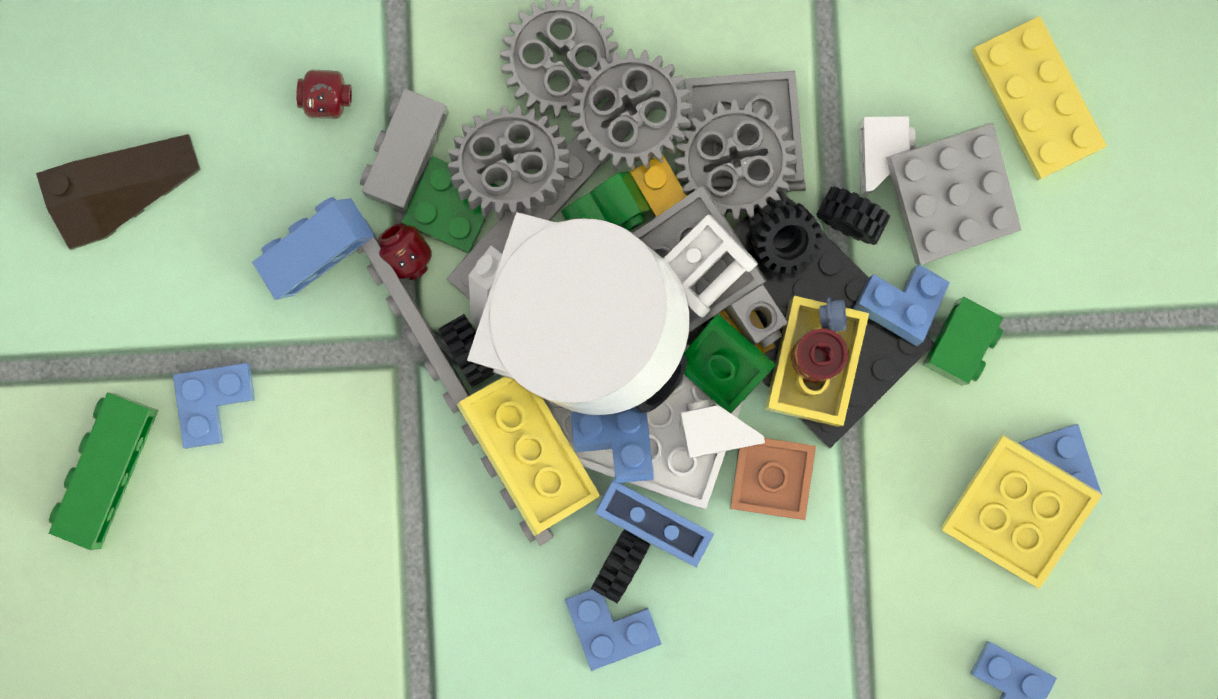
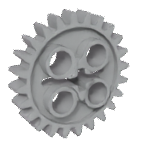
(534, 78)
(614, 82)
(725, 129)
(520, 188)

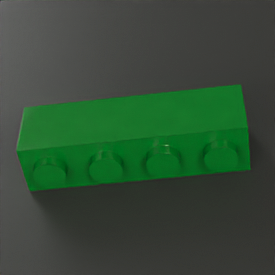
(102, 471)

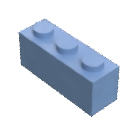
(312, 247)
(654, 523)

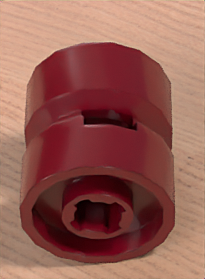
(819, 355)

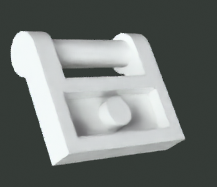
(698, 253)

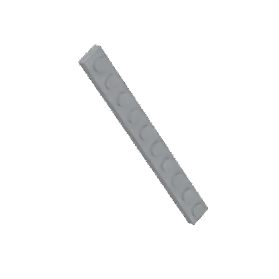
(438, 363)

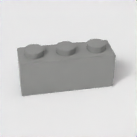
(404, 150)

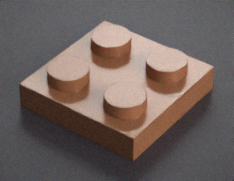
(773, 478)

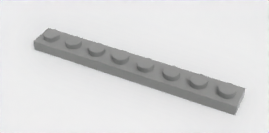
(581, 168)

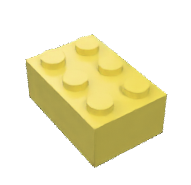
(819, 401)

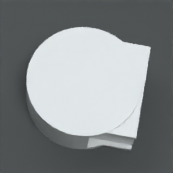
(582, 315)

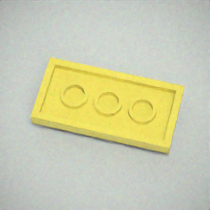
(1039, 98)
(528, 452)

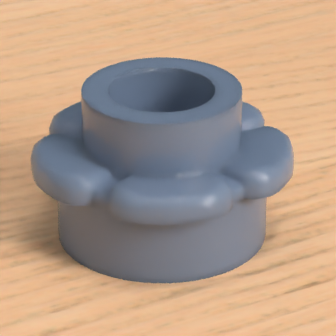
(833, 315)

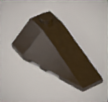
(106, 190)

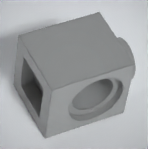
(757, 301)

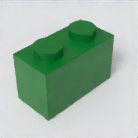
(964, 342)

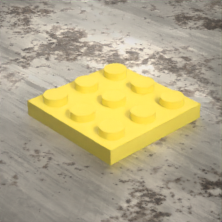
(1021, 511)

